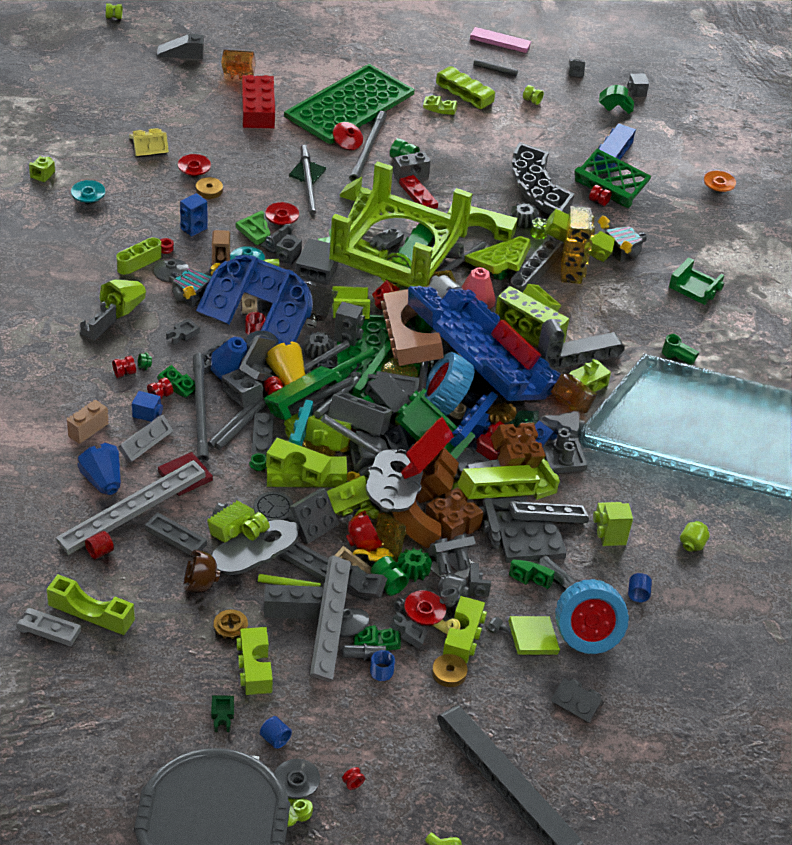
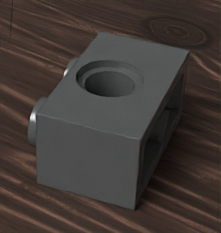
(412, 164)

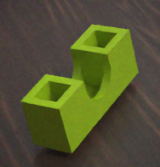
(285, 454)
(470, 615)
(256, 675)

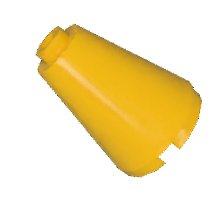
(286, 362)

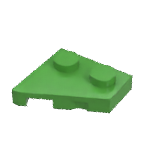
(254, 227)

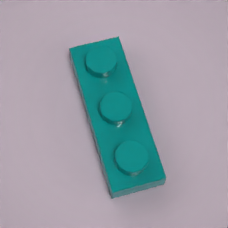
(301, 424)

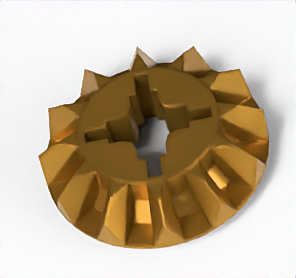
(501, 412)
(237, 618)

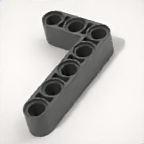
(577, 351)

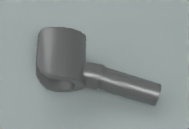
(496, 624)

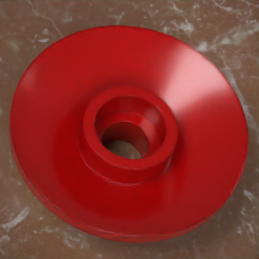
(347, 136)
(194, 164)
(282, 213)
(424, 607)

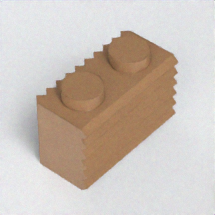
(220, 246)
(87, 421)

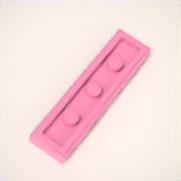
(500, 40)

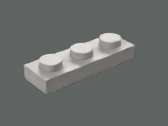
(145, 438)

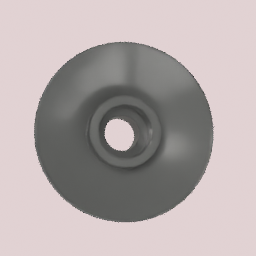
(166, 266)
(353, 621)
(298, 771)

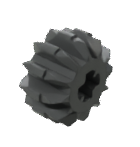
(525, 214)
(317, 344)

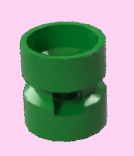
(401, 147)
(396, 578)

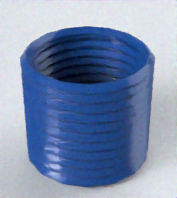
(639, 587)
(382, 673)
(275, 732)

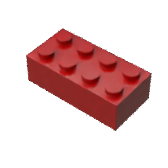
(258, 101)

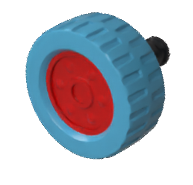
(450, 383)
(591, 616)

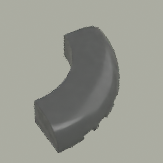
(534, 182)

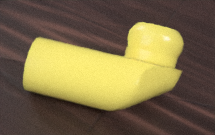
(444, 626)

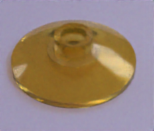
(392, 366)

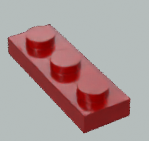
(418, 192)
(515, 344)

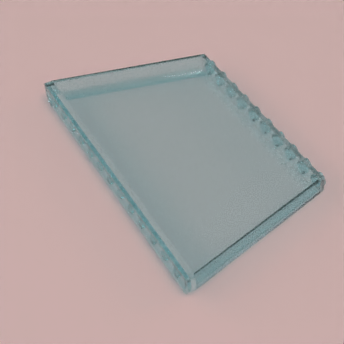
(698, 425)

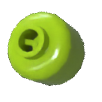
(694, 536)

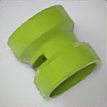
(114, 11)
(533, 95)
(255, 526)

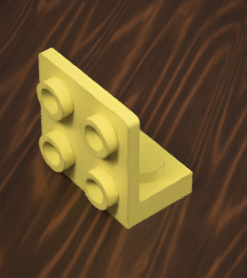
(150, 142)

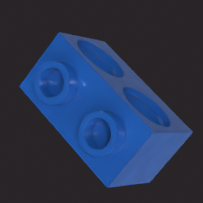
(193, 214)

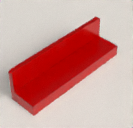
(427, 448)

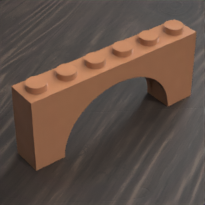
(407, 344)

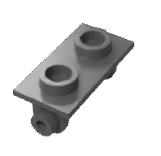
(271, 241)

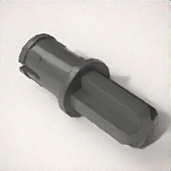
(358, 651)

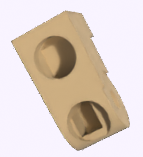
(248, 304)

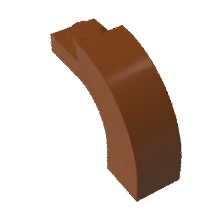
(419, 525)

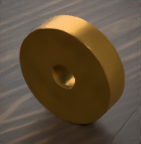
(209, 188)
(447, 678)

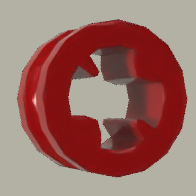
(166, 245)
(353, 778)

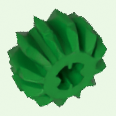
(415, 564)

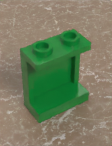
(695, 283)

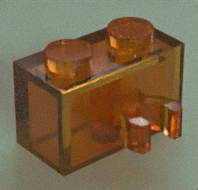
(238, 63)
(573, 393)

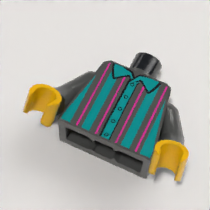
(627, 241)
(191, 285)

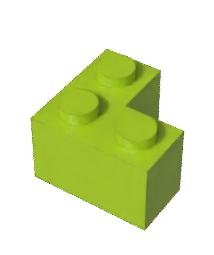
(613, 522)

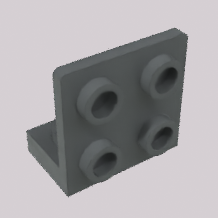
(254, 360)

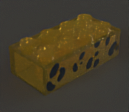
(577, 244)

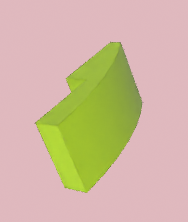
(436, 105)

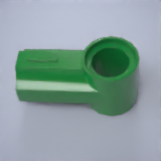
(674, 347)

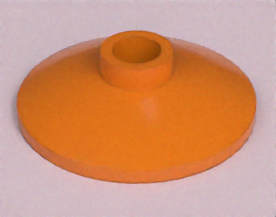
(719, 181)

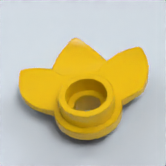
(374, 555)

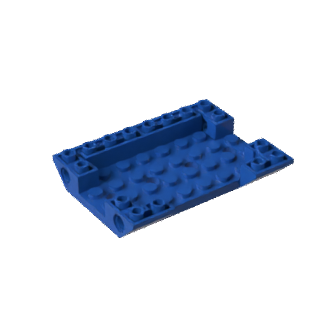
(468, 327)

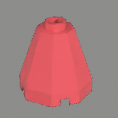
(481, 284)

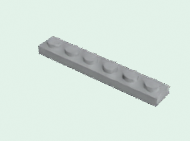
(330, 619)

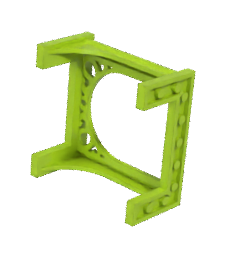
(381, 201)

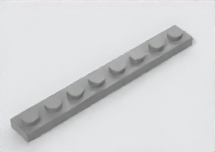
(131, 506)

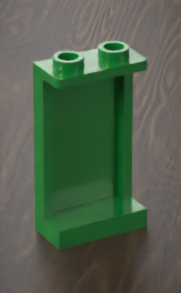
(298, 389)
(421, 415)

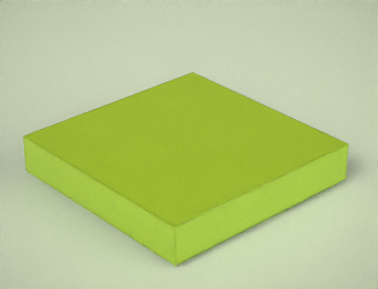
(533, 635)

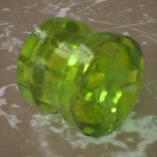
(538, 228)

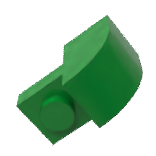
(614, 96)

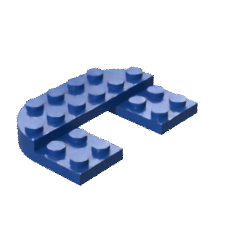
(249, 275)

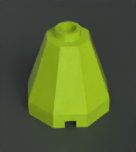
(123, 294)

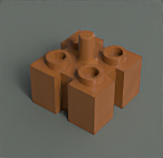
(518, 445)
(438, 476)
(455, 514)

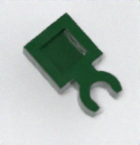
(222, 711)

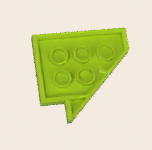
(501, 256)

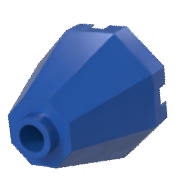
(228, 356)
(101, 468)

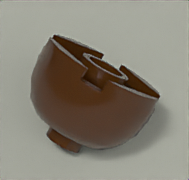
(201, 572)

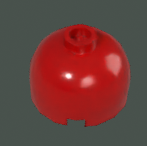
(363, 533)

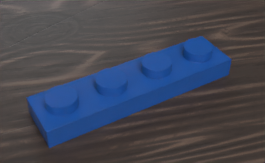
(469, 422)

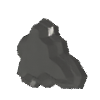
(565, 420)

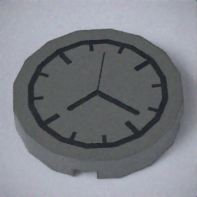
(273, 505)

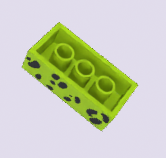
(527, 314)

